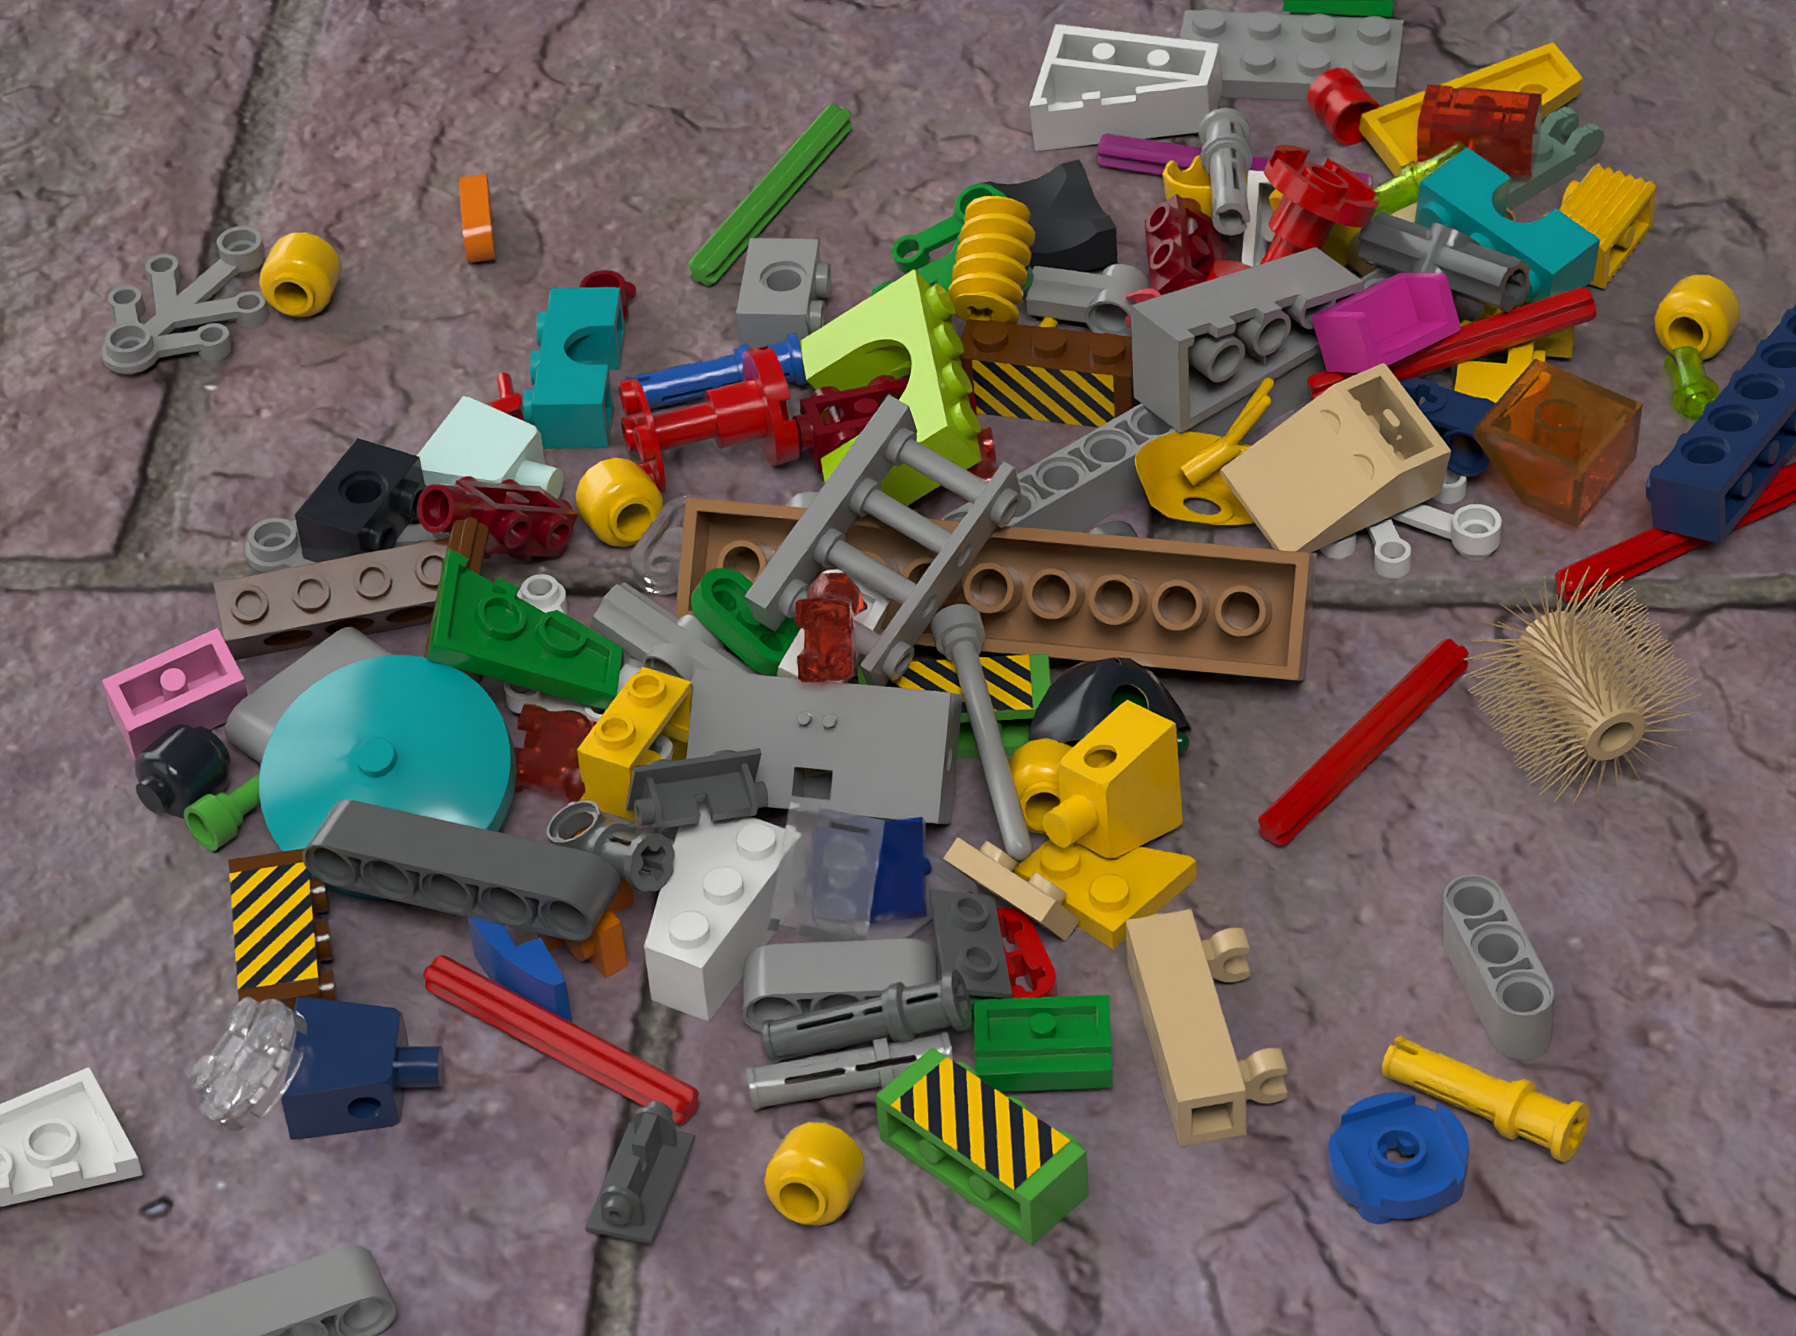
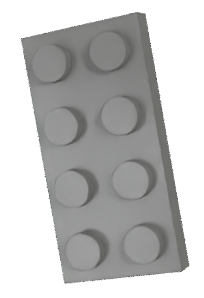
(1285, 53)

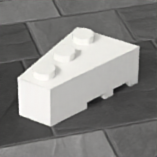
(1121, 86)

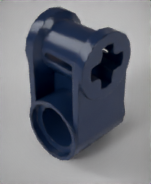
(1454, 419)

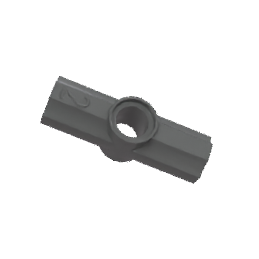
(1469, 267)

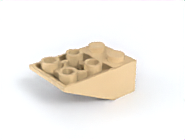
(1340, 464)

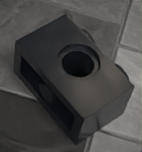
(360, 503)

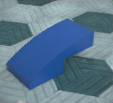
(521, 968)

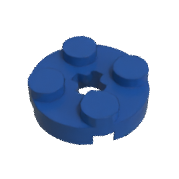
(1393, 1189)

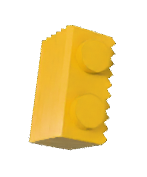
(1615, 211)

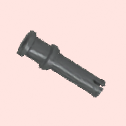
(897, 1013)

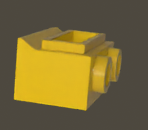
(621, 738)

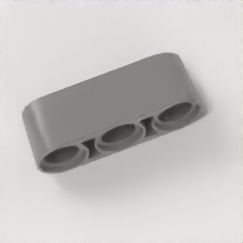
(258, 713)
(1497, 967)
(820, 975)

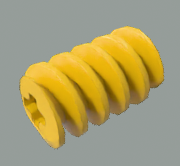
(992, 260)

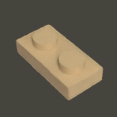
(994, 872)

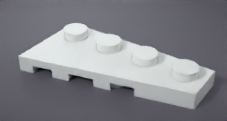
(61, 1141)

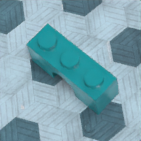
(1473, 199)
(570, 373)

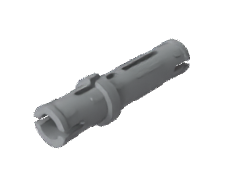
(769, 1087)

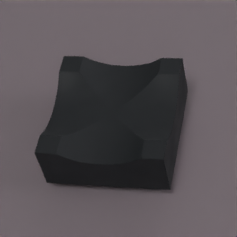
(1067, 220)

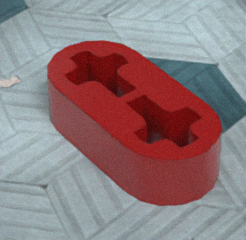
(1028, 958)

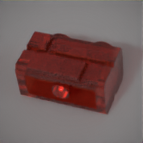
(1492, 123)

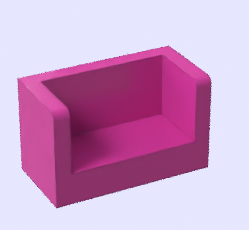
(1386, 322)

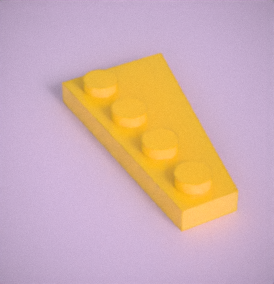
(1539, 71)

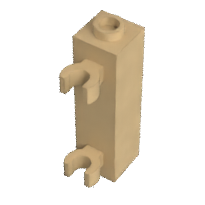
(1188, 1029)

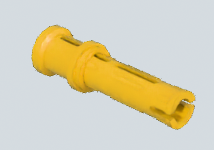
(1512, 1106)

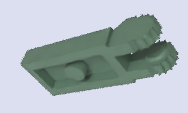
(1553, 158)

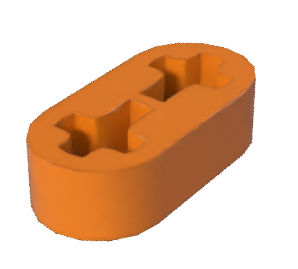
(477, 218)

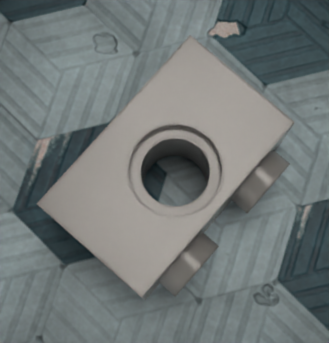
(782, 290)

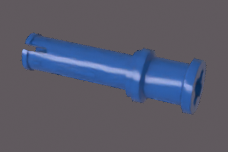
(692, 380)

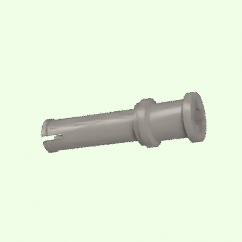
(1226, 160)

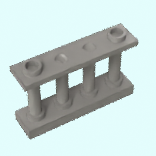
(856, 490)

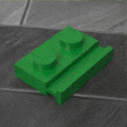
(1043, 1043)

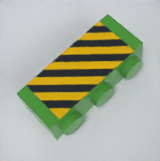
(1014, 686)
(983, 1145)

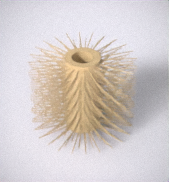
(1581, 685)

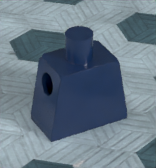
(354, 1069)

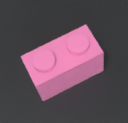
(181, 686)

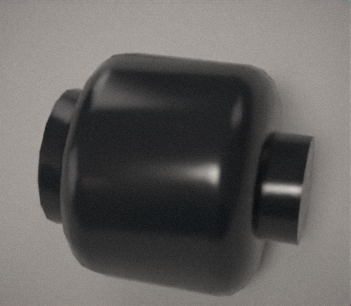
(181, 769)

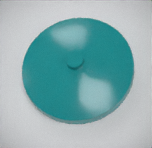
(388, 737)

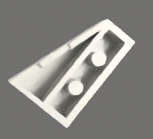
(711, 911)

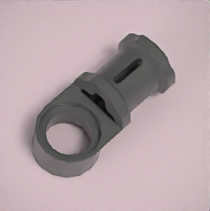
(637, 852)

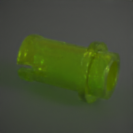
(1690, 382)

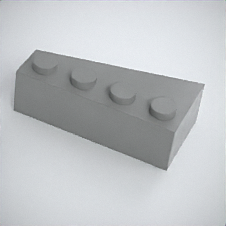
(1230, 333)

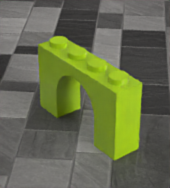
(902, 334)

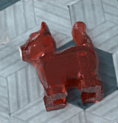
(829, 628)
(550, 752)

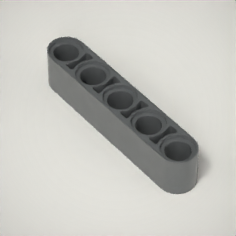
(462, 870)

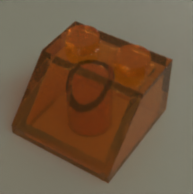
(1560, 440)

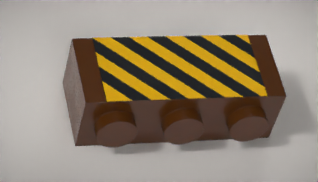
(1048, 372)
(279, 929)

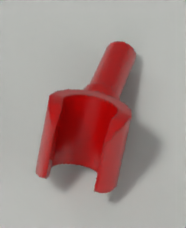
(508, 402)

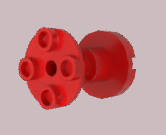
(1310, 205)
(729, 415)

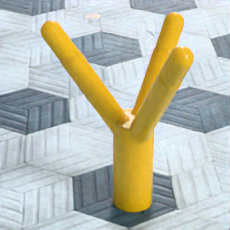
(1226, 447)

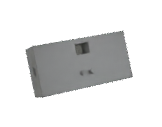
(834, 742)

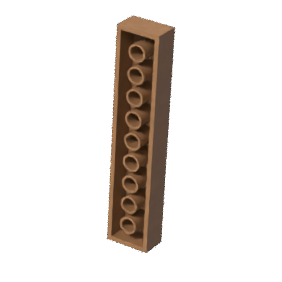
(1064, 589)

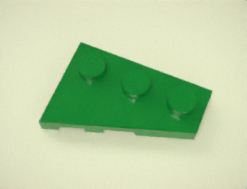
(502, 637)

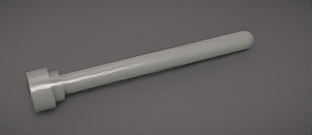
(960, 638)

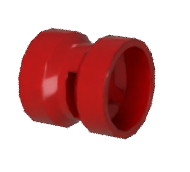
(1339, 102)

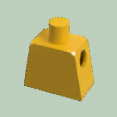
(1118, 784)

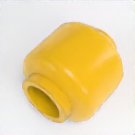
(300, 274)
(1697, 314)
(618, 501)
(1036, 779)
(814, 1174)

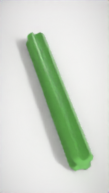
(769, 195)

